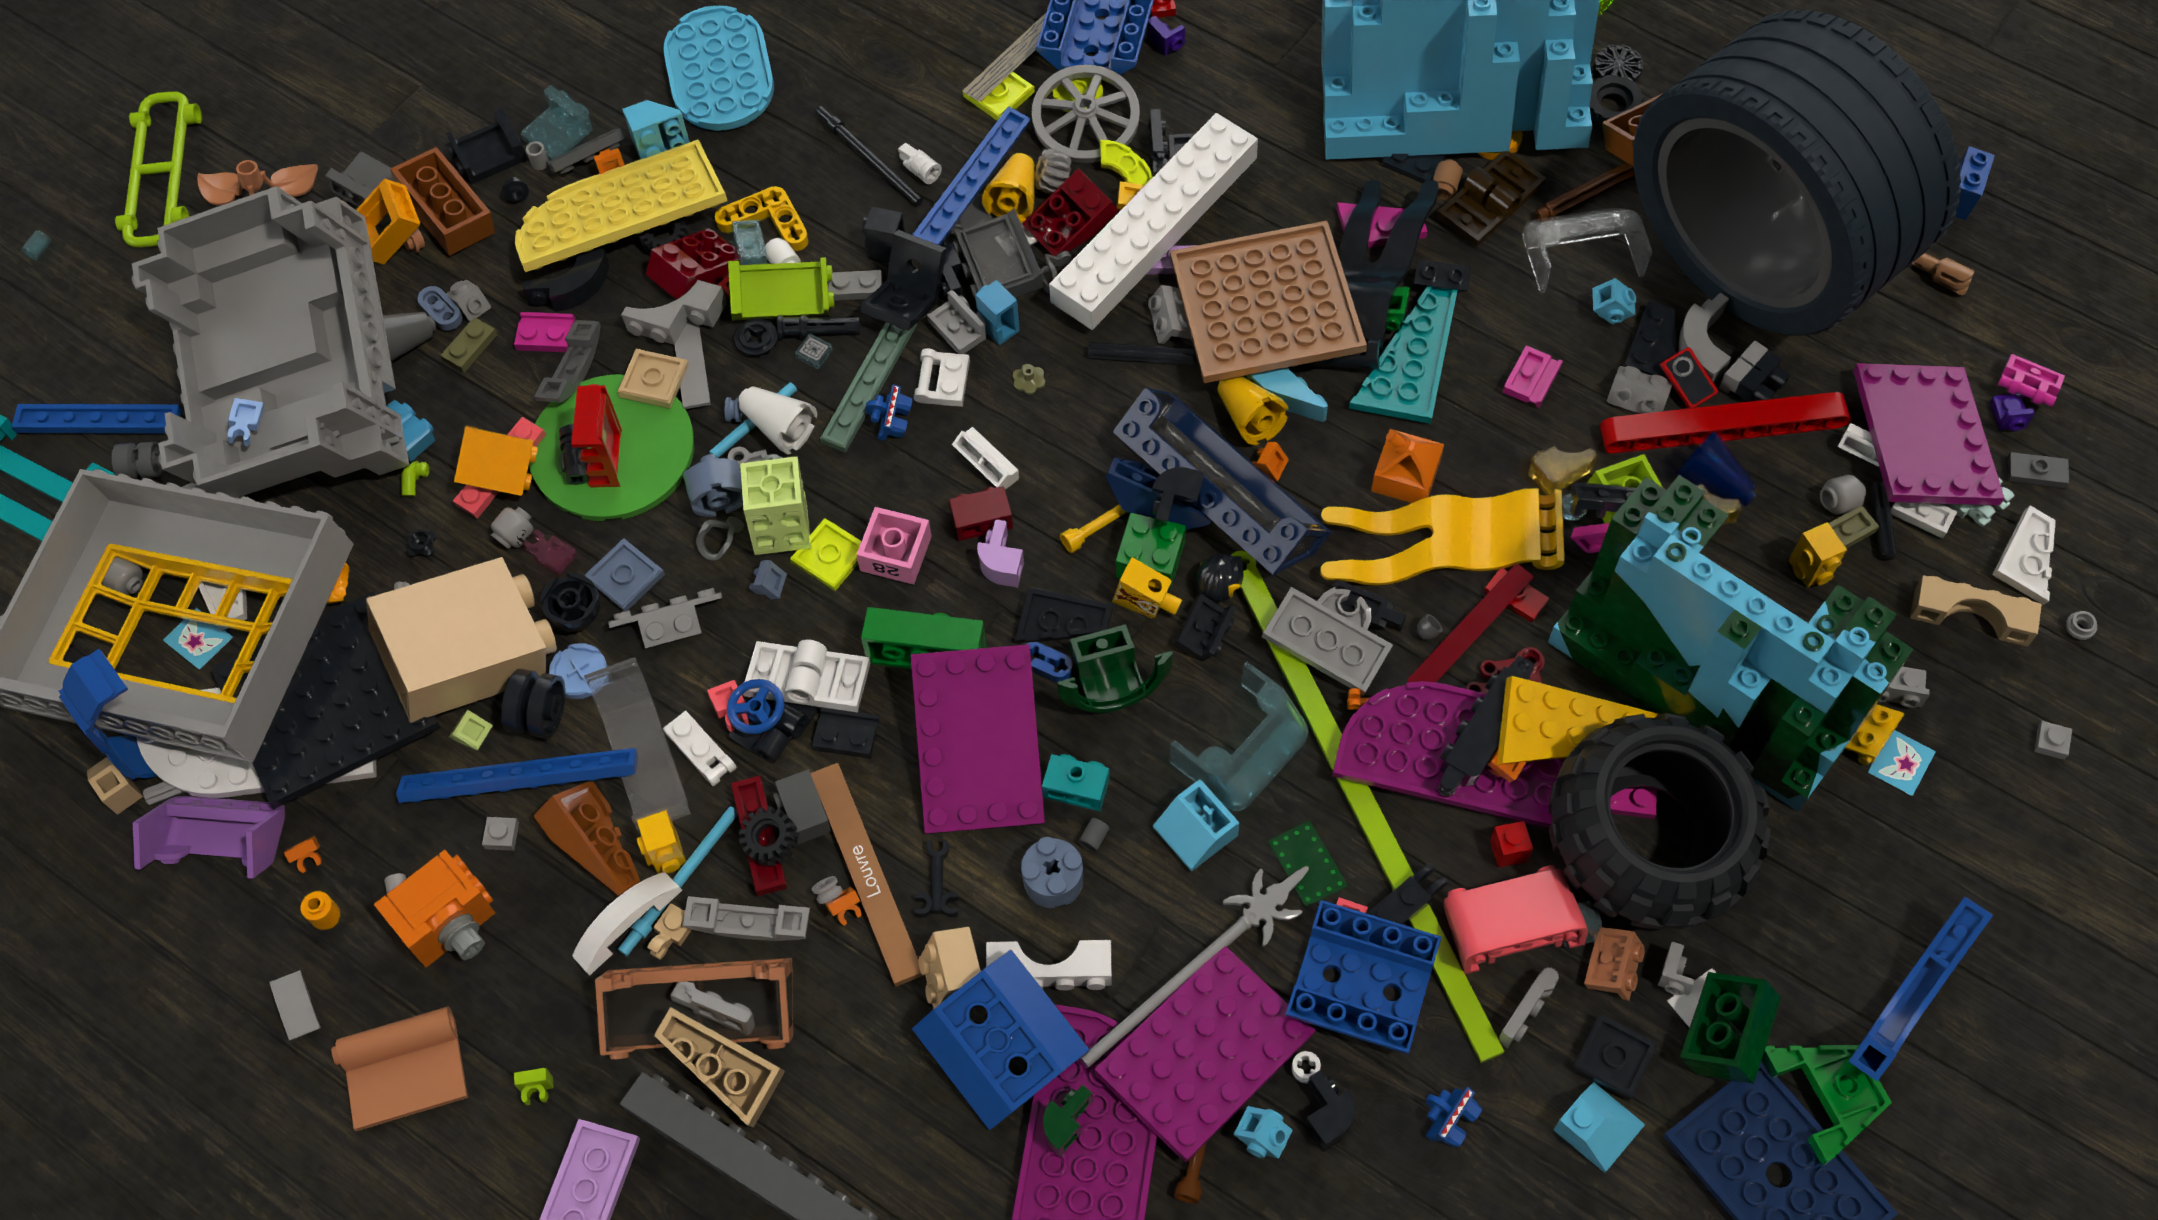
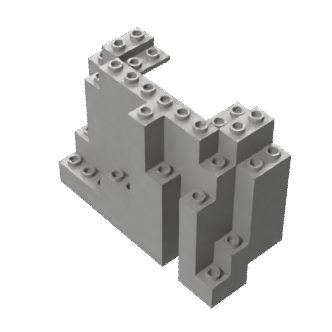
(280, 312)

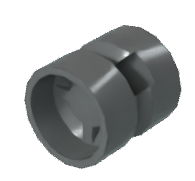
(137, 460)

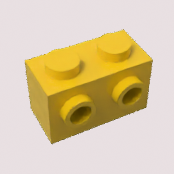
(1817, 555)
(660, 843)

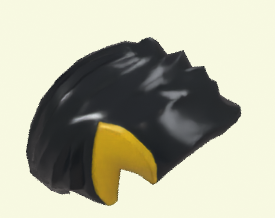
(1219, 577)

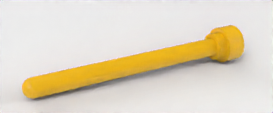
(1074, 538)

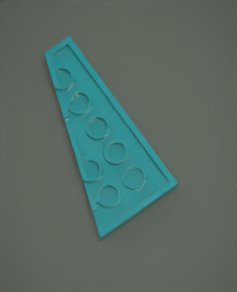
(1411, 362)

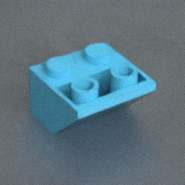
(655, 128)
(1196, 825)

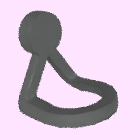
(1060, 260)
(733, 525)

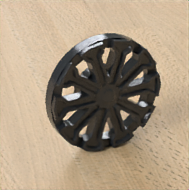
(1618, 64)

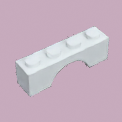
(1085, 967)

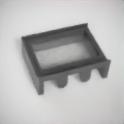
(999, 253)

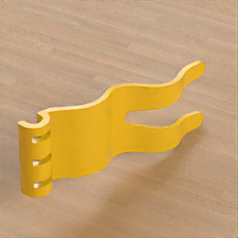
(1465, 535)

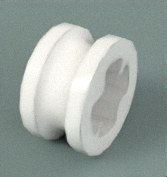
(1312, 1060)

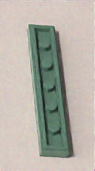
(865, 386)

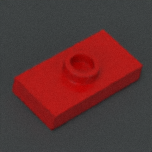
(1527, 603)

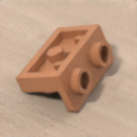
(1615, 962)

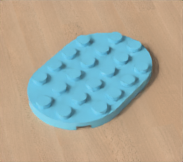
(718, 68)

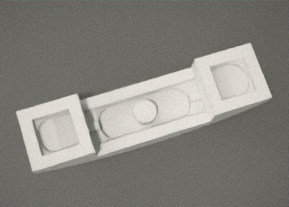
(619, 916)

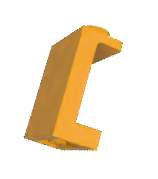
(495, 461)

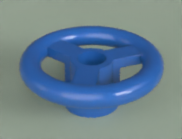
(760, 716)

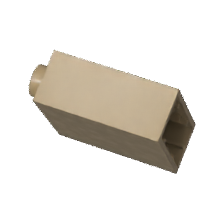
(458, 637)

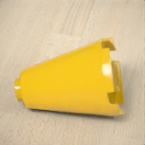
(1012, 188)
(1253, 409)

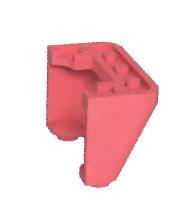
(1513, 917)

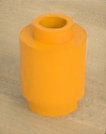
(320, 910)

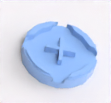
(574, 664)

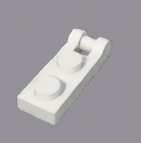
(699, 748)

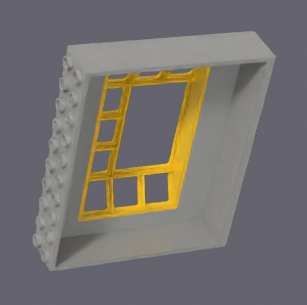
(182, 536)

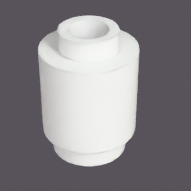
(780, 252)

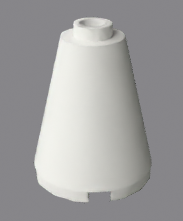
(778, 417)

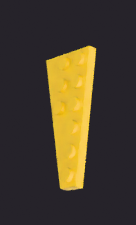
(1551, 721)

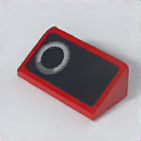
(1689, 378)

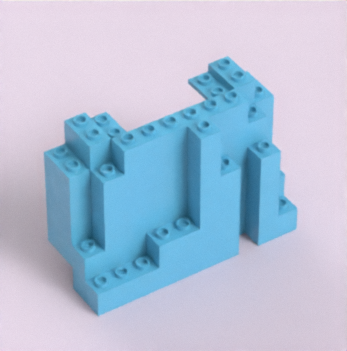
(1455, 75)

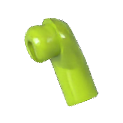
(410, 476)

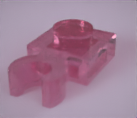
(552, 553)

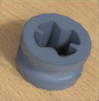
(732, 410)

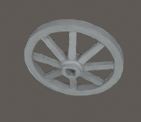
(1082, 115)

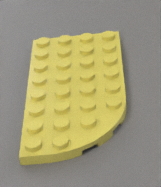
(618, 205)

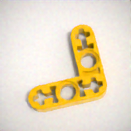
(772, 209)

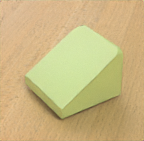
(470, 730)

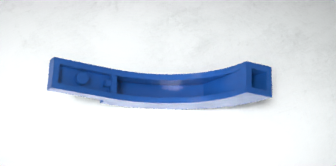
(1919, 988)

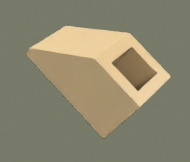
(113, 786)

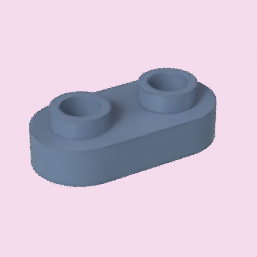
(442, 308)

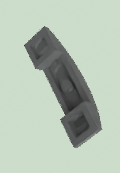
(575, 363)

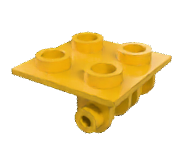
(1874, 733)

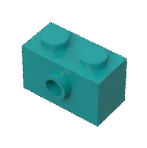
(1076, 782)

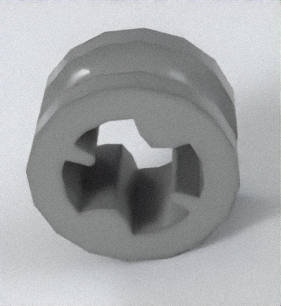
(827, 889)

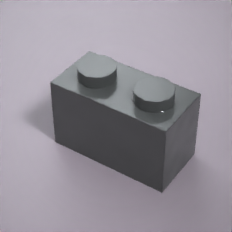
(802, 805)

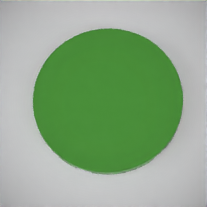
(652, 457)

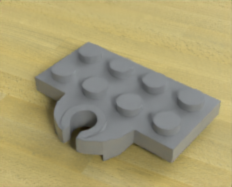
(1329, 636)

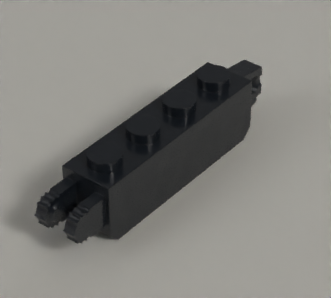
(1481, 734)

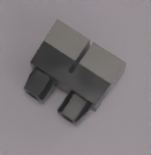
(1752, 372)

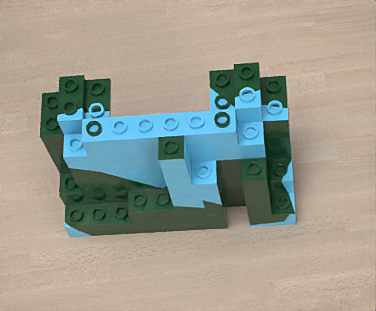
(1719, 651)

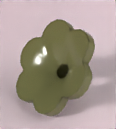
(1028, 379)

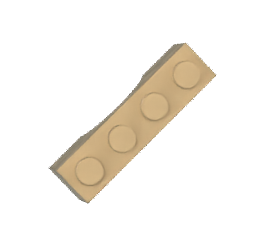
(2011, 617)

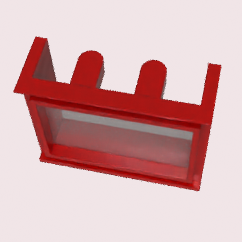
(599, 428)

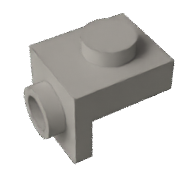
(469, 299)

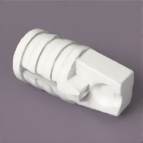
(920, 163)

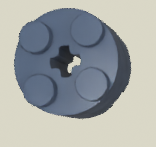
(714, 486)
(1051, 856)

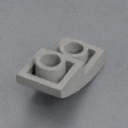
(294, 1005)

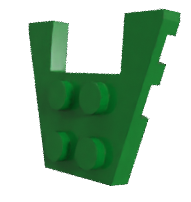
(1843, 1089)

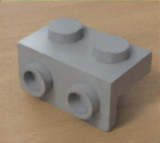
(1168, 314)
(958, 323)
(1639, 391)

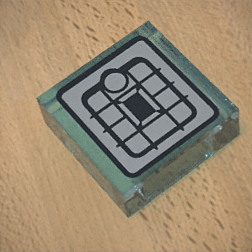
(813, 351)

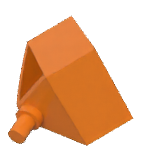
(1407, 467)

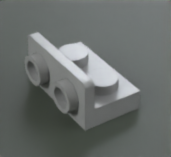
(1907, 688)

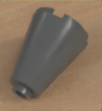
(407, 331)

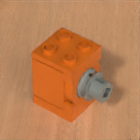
(439, 910)

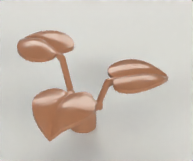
(223, 187)

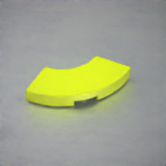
(1124, 162)

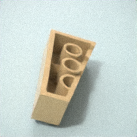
(728, 1069)

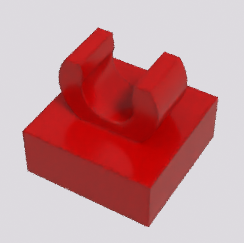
(1163, 8)

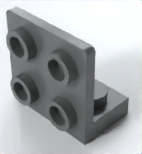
(358, 179)

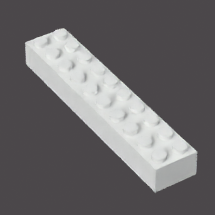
(1153, 221)

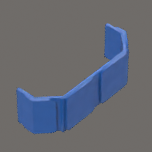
(85, 690)

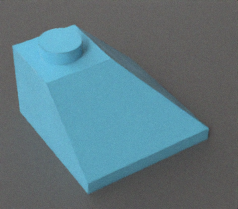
(1598, 1127)

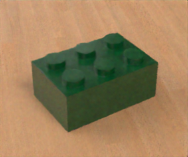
(1730, 1027)

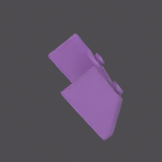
(209, 828)

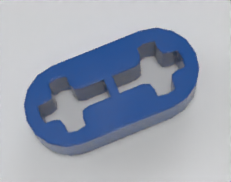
(1047, 660)

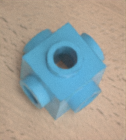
(1614, 301)
(1269, 1134)

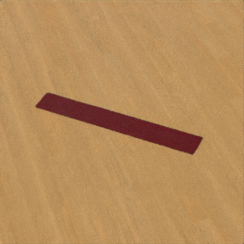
(1473, 625)

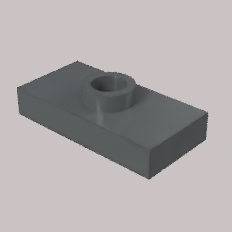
(2038, 470)

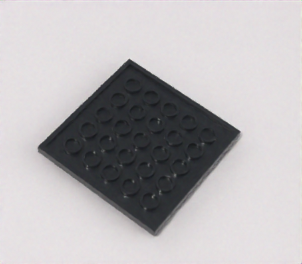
(334, 710)

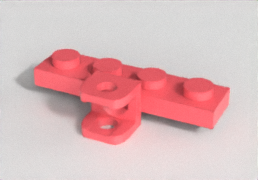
(476, 499)

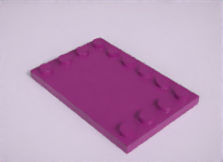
(1927, 434)
(977, 739)

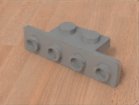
(667, 622)

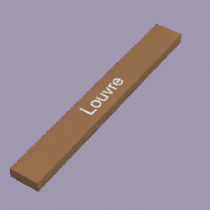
(867, 875)

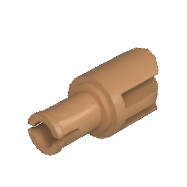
(1946, 272)

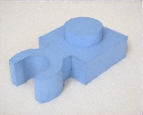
(244, 416)

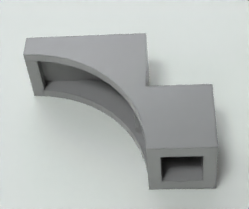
(665, 323)

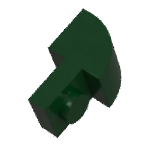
(1061, 1123)

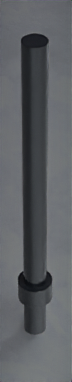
(838, 127)

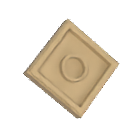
(653, 378)

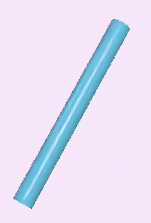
(745, 427)

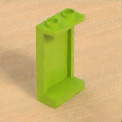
(780, 289)

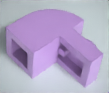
(997, 562)

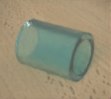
(36, 245)

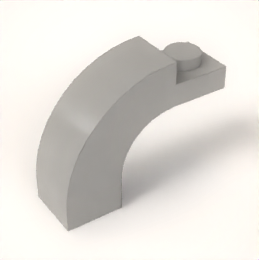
(1694, 335)

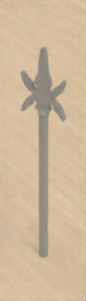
(1261, 908)

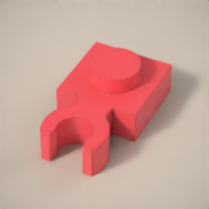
(719, 698)

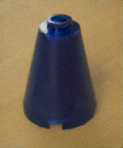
(1718, 471)

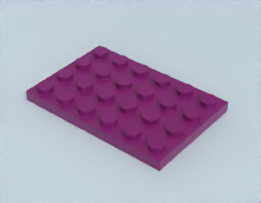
(1203, 1053)

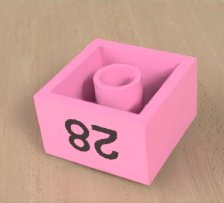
(894, 545)

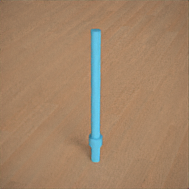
(642, 926)

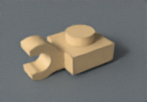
(669, 931)

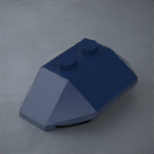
(1133, 486)

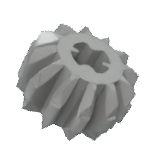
(1052, 170)

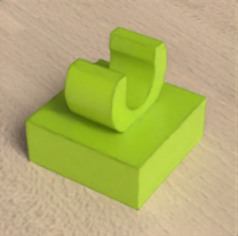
(533, 1081)

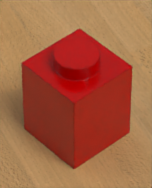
(1511, 844)

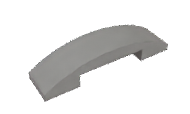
(746, 921)

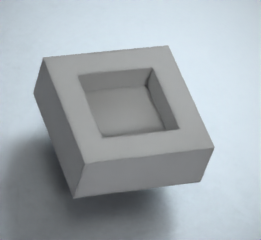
(2053, 740)
(500, 833)

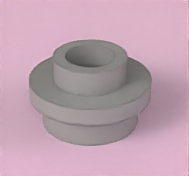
(2085, 619)

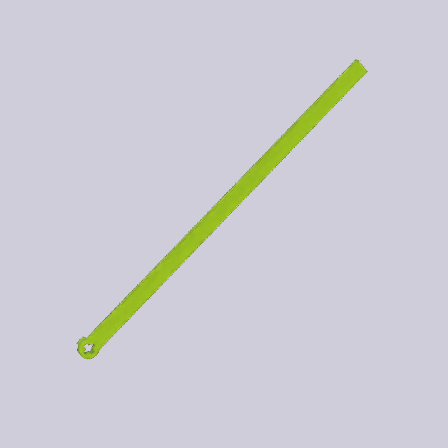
(1371, 820)

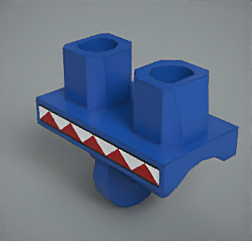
(894, 403)
(1446, 1112)

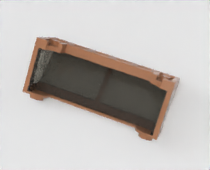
(637, 1000)

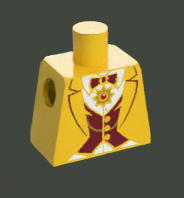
(1145, 590)

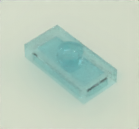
(749, 242)

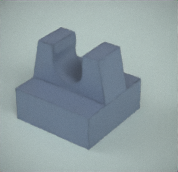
(768, 580)

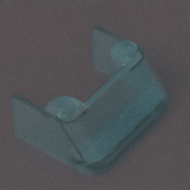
(1245, 773)

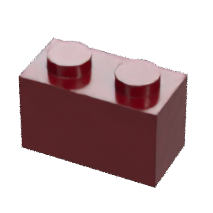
(977, 512)

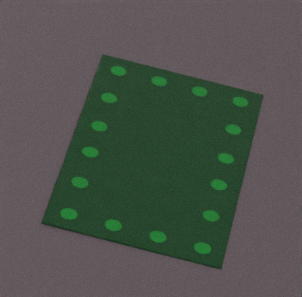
(1304, 848)

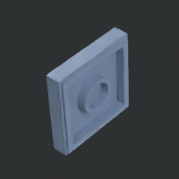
(624, 575)

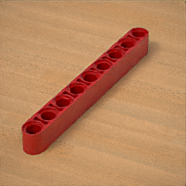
(1730, 421)

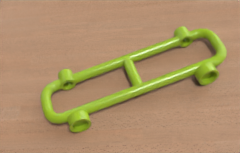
(186, 114)

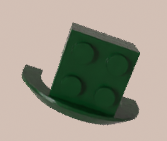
(1109, 672)

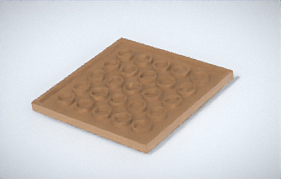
(1267, 301)

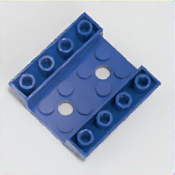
(1074, 30)
(1369, 958)
(1018, 1023)

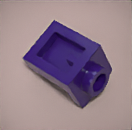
(1163, 38)
(2011, 412)

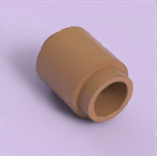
(1448, 177)

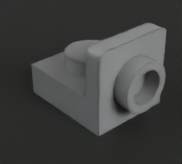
(1672, 972)

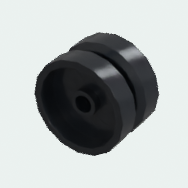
(533, 703)

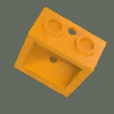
(392, 199)

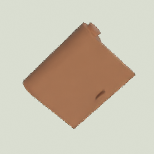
(402, 1068)

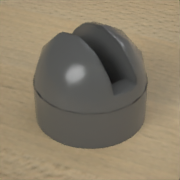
(1429, 627)

